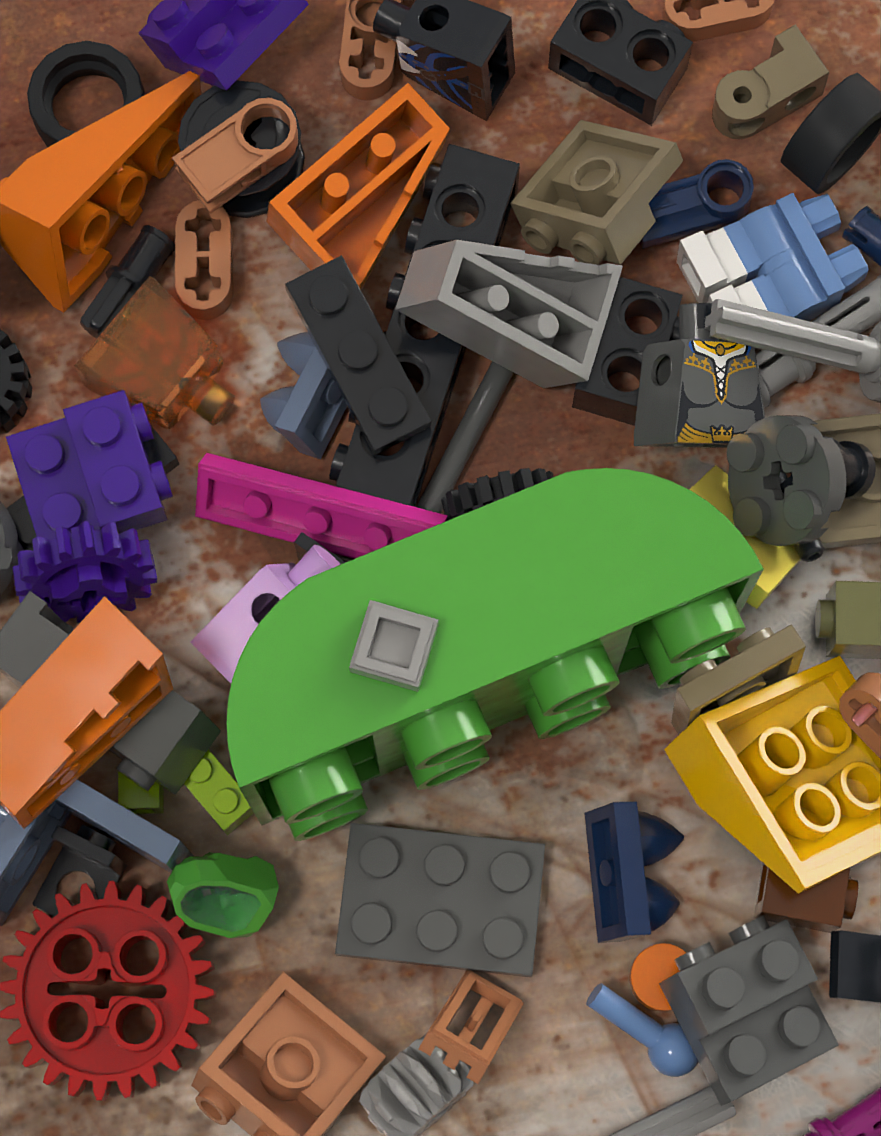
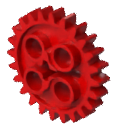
(103, 1050)

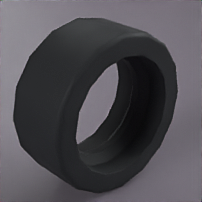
(67, 64)
(835, 134)

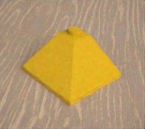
(788, 776)

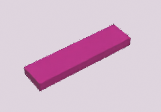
(288, 504)

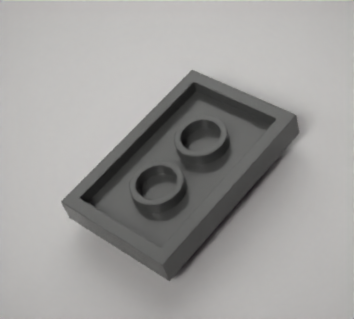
(440, 900)

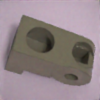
(770, 91)

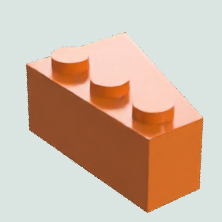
(361, 186)
(76, 709)

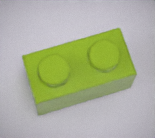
(218, 793)

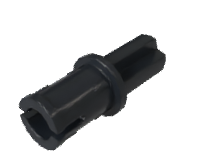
(141, 261)

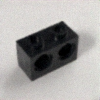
(610, 65)
(623, 349)

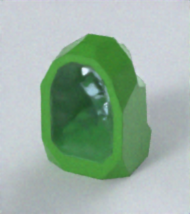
(223, 893)

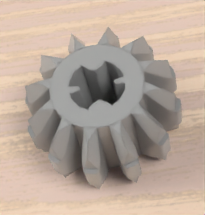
(414, 1091)

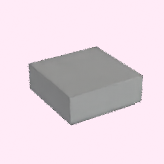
(394, 645)

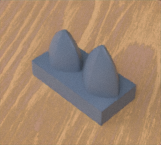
(312, 407)

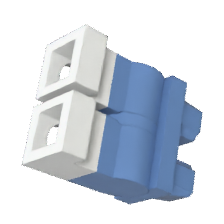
(774, 260)

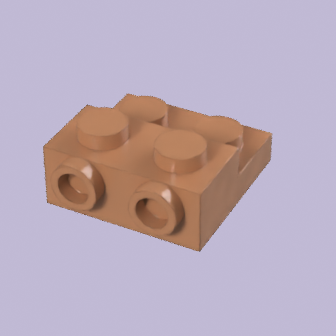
(285, 1066)

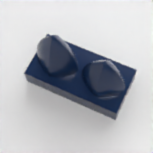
(618, 849)

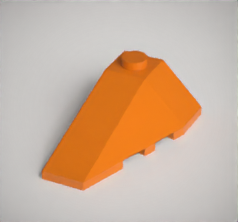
(78, 192)

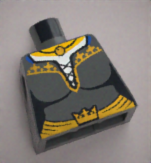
(696, 388)

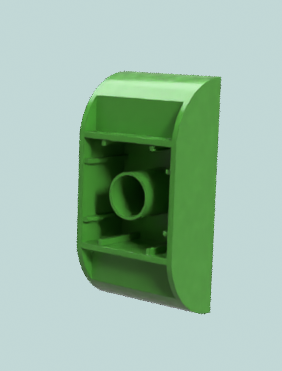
(534, 617)

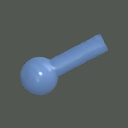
(666, 1044)

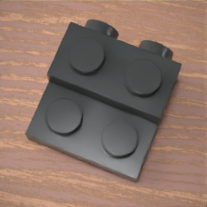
(749, 1008)

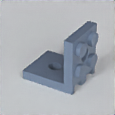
(26, 848)

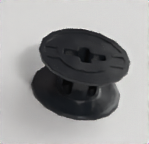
(264, 133)

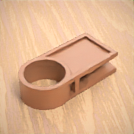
(225, 164)

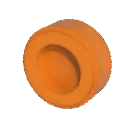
(650, 969)

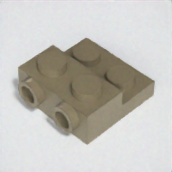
(595, 193)

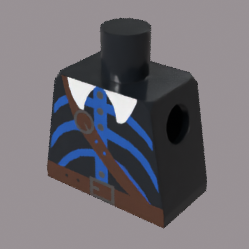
(452, 49)

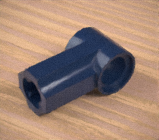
(686, 208)

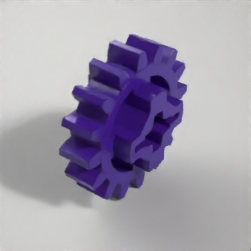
(84, 567)

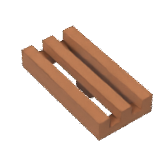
(459, 1046)

